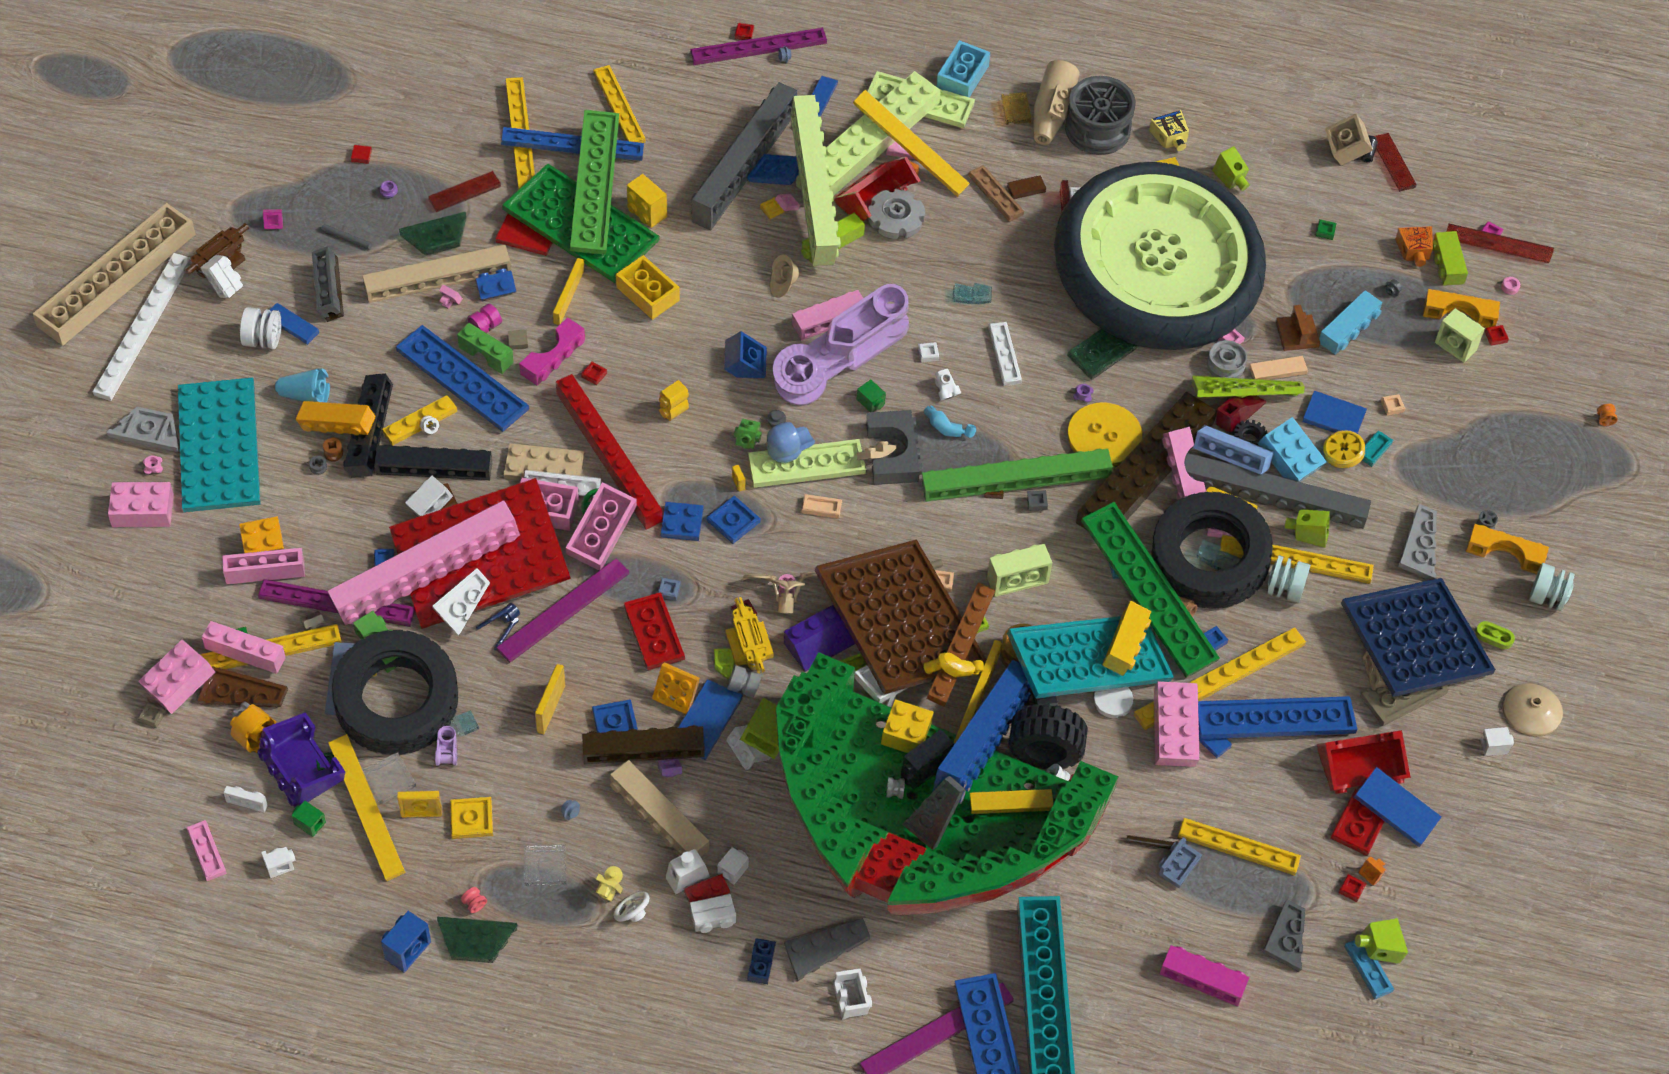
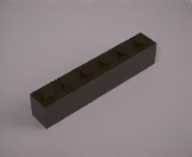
(643, 745)

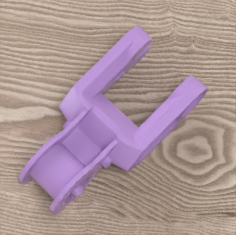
(848, 344)

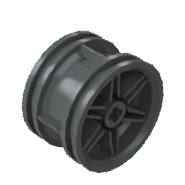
(1100, 115)

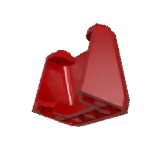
(1352, 760)

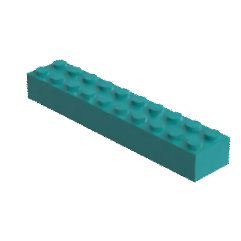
(1045, 985)

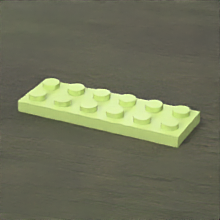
(952, 109)
(813, 463)

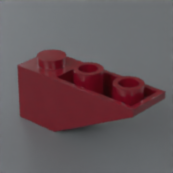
(1237, 410)

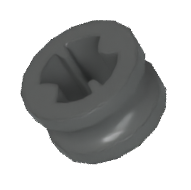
(314, 468)

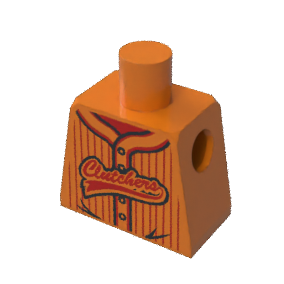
(1415, 244)

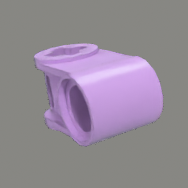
(446, 749)

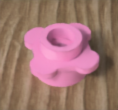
(152, 460)

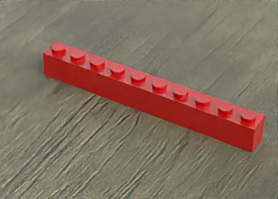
(608, 450)

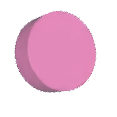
(1510, 285)

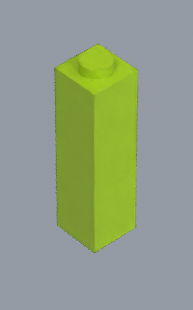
(849, 230)

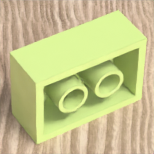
(1019, 570)

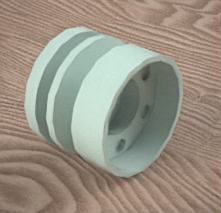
(1288, 579)
(1552, 587)

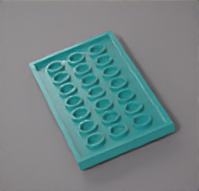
(218, 445)
(1071, 655)

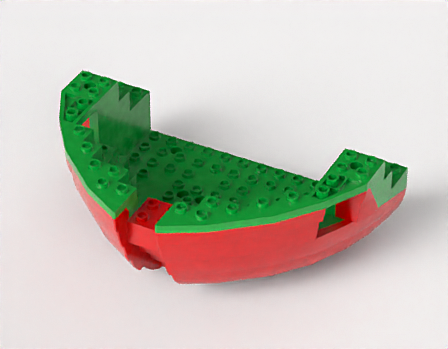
(839, 793)

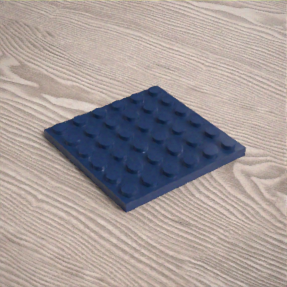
(1417, 637)

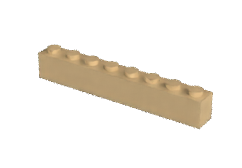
(435, 273)

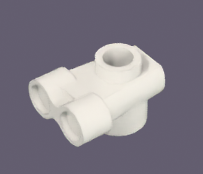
(947, 389)

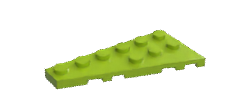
(1241, 387)

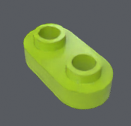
(1495, 635)

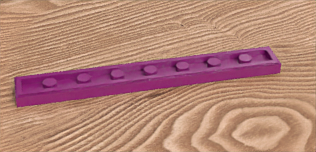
(758, 46)
(322, 601)
(562, 610)
(921, 1040)

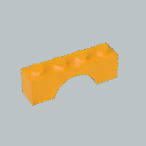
(1480, 310)
(1528, 553)

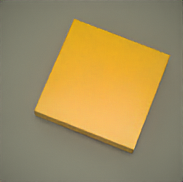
(419, 804)
(471, 817)

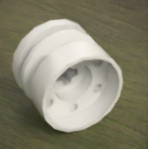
(260, 327)

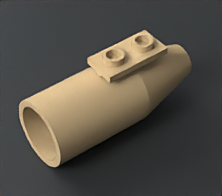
(1053, 99)

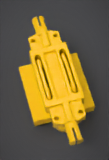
(748, 638)

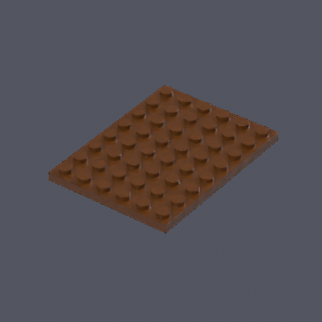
(894, 612)

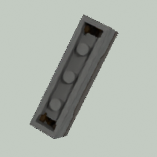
(327, 284)

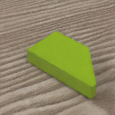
(723, 662)

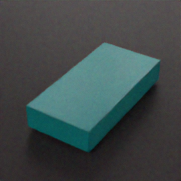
(1376, 447)

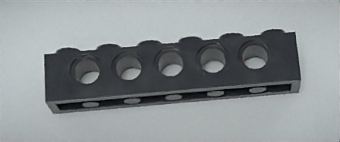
(363, 448)

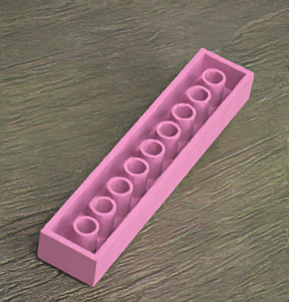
(424, 563)

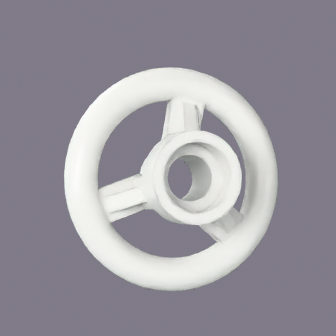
(633, 910)

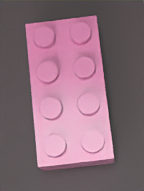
(601, 526)
(1176, 724)

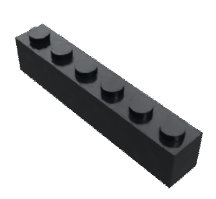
(433, 462)

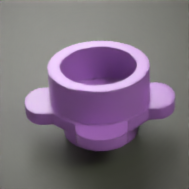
(1086, 389)

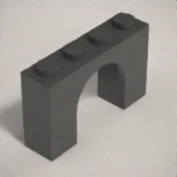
(899, 426)

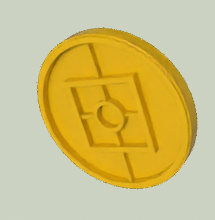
(1105, 427)

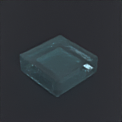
(465, 723)

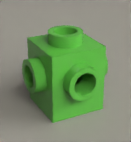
(748, 434)

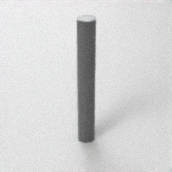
(346, 236)

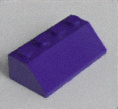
(816, 634)

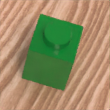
(871, 396)
(308, 818)

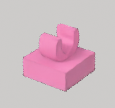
(449, 296)

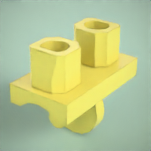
(610, 884)

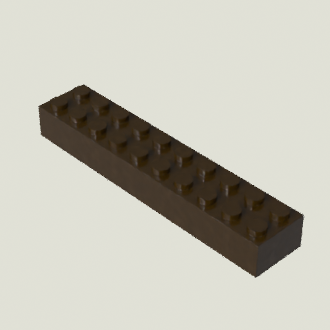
(1147, 463)

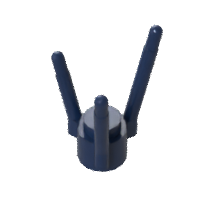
(507, 614)

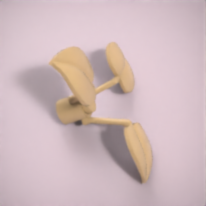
(786, 601)

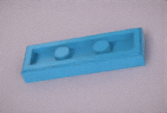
(1369, 970)

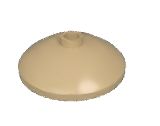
(1529, 717)

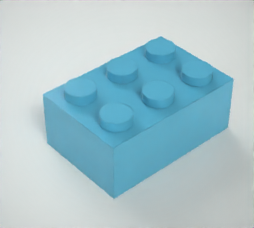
(963, 69)
(1293, 451)

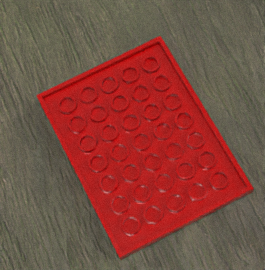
(512, 569)

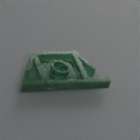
(436, 234)
(475, 938)

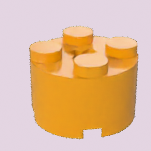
(248, 727)

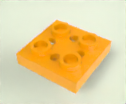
(677, 682)

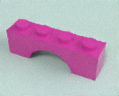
(538, 366)

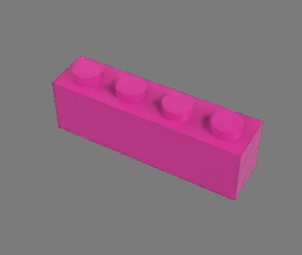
(1204, 975)

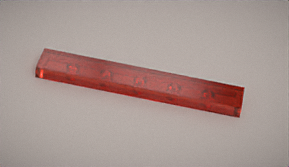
(1502, 243)

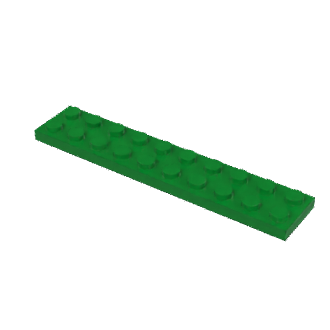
(1150, 589)

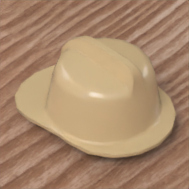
(783, 275)

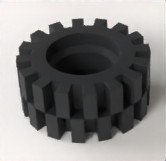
(1250, 428)

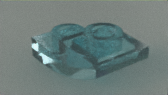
(972, 295)

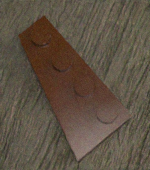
(234, 688)

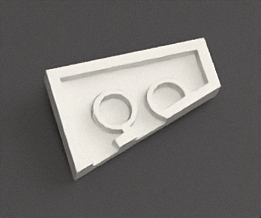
(461, 601)

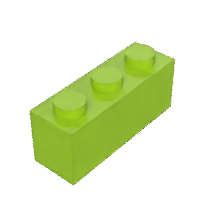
(1449, 258)

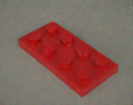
(654, 631)

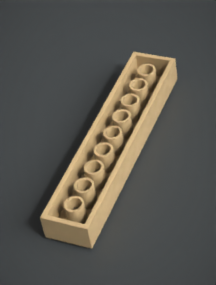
(114, 274)

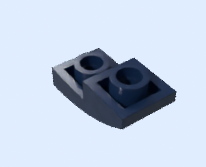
(761, 961)

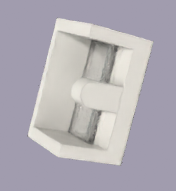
(851, 993)

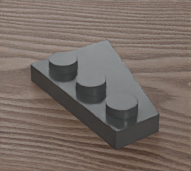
(1286, 936)

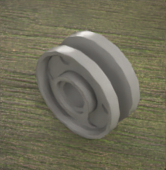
(1227, 359)

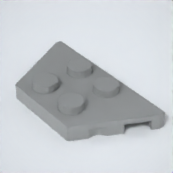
(147, 428)

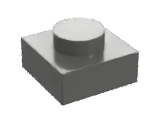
(1037, 500)

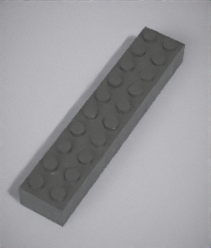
(741, 157)

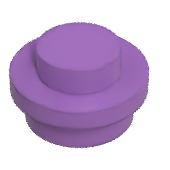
(388, 189)

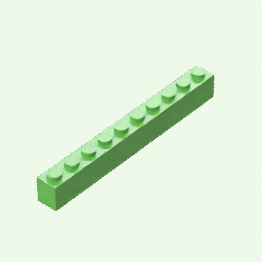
(1016, 474)

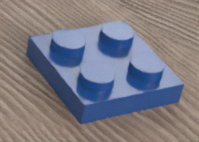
(682, 521)

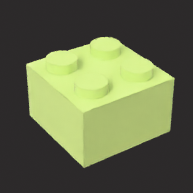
(1459, 335)

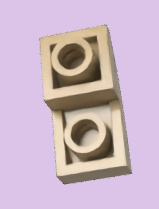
(877, 451)

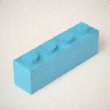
(1350, 322)

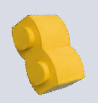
(673, 400)

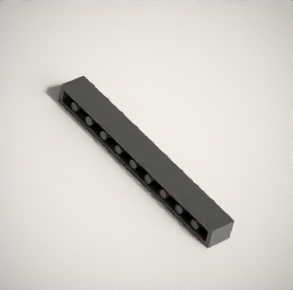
(1278, 490)

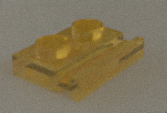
(1016, 108)

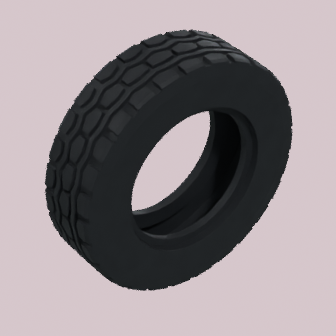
(1219, 512)
(403, 733)

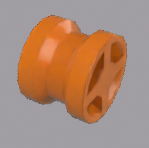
(1607, 414)

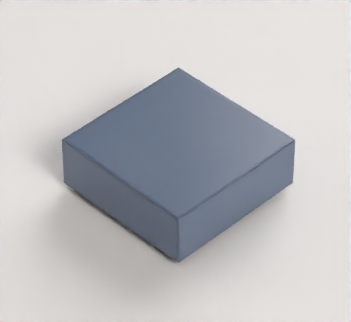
(669, 588)

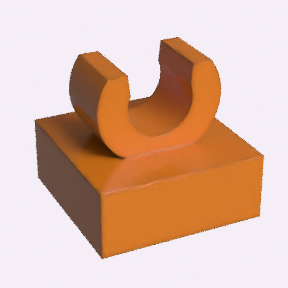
(1372, 870)

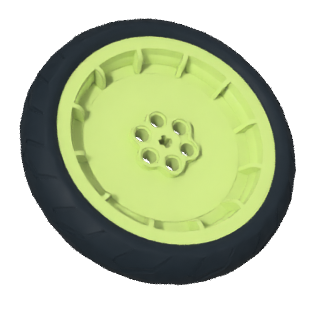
(1160, 256)

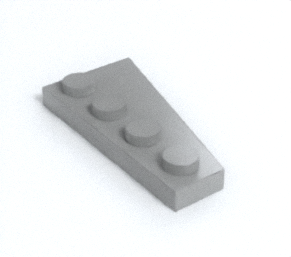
(1420, 545)

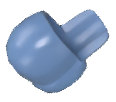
(787, 442)

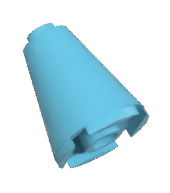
(305, 386)

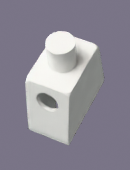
(686, 871)

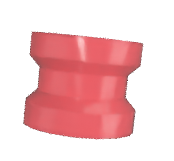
(473, 900)

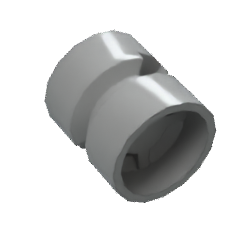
(744, 681)

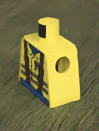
(1170, 130)

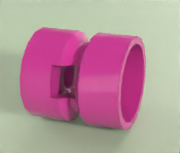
(486, 318)

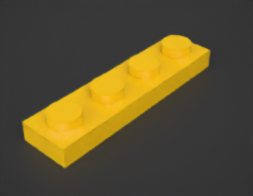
(410, 424)

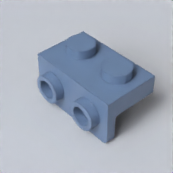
(1179, 863)

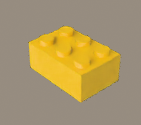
(647, 287)

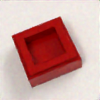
(744, 31)
(361, 154)
(1496, 335)
(594, 373)
(1352, 888)

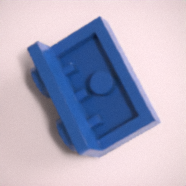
(495, 284)

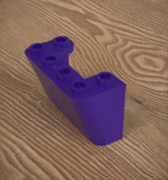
(292, 758)

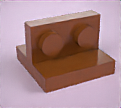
(1297, 330)

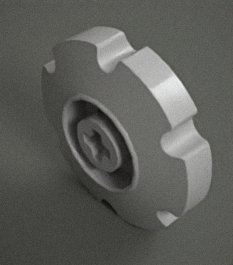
(896, 214)

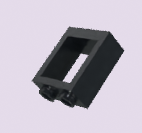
(925, 759)

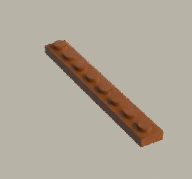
(962, 641)

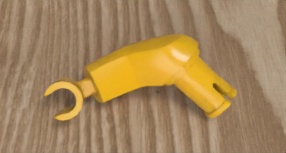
(954, 666)

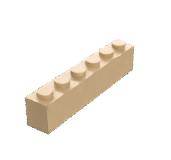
(657, 810)

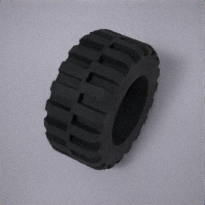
(1048, 736)

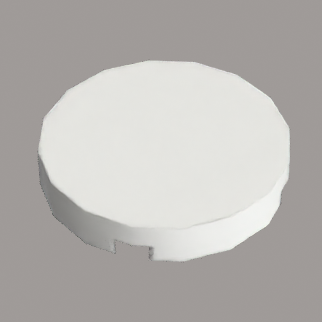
(1113, 702)

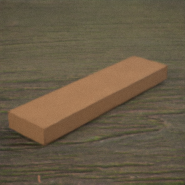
(996, 193)

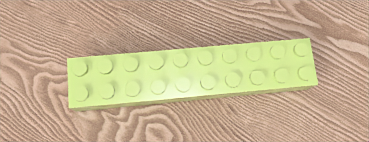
(867, 141)
(814, 180)

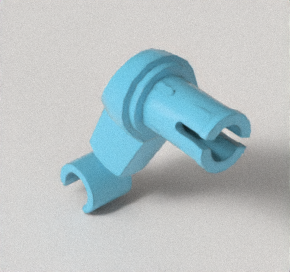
(945, 427)

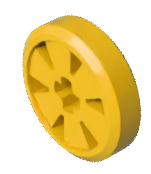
(1344, 439)

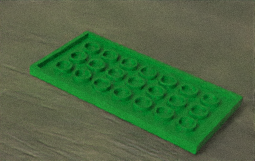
(548, 208)

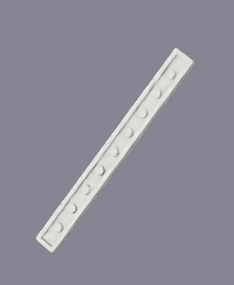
(141, 327)

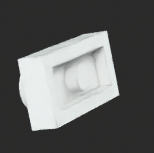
(243, 798)

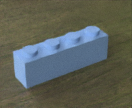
(1233, 450)

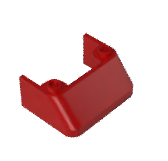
(886, 176)

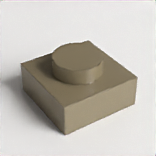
(312, 620)

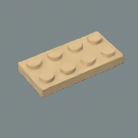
(542, 459)

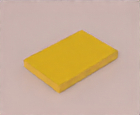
(550, 699)

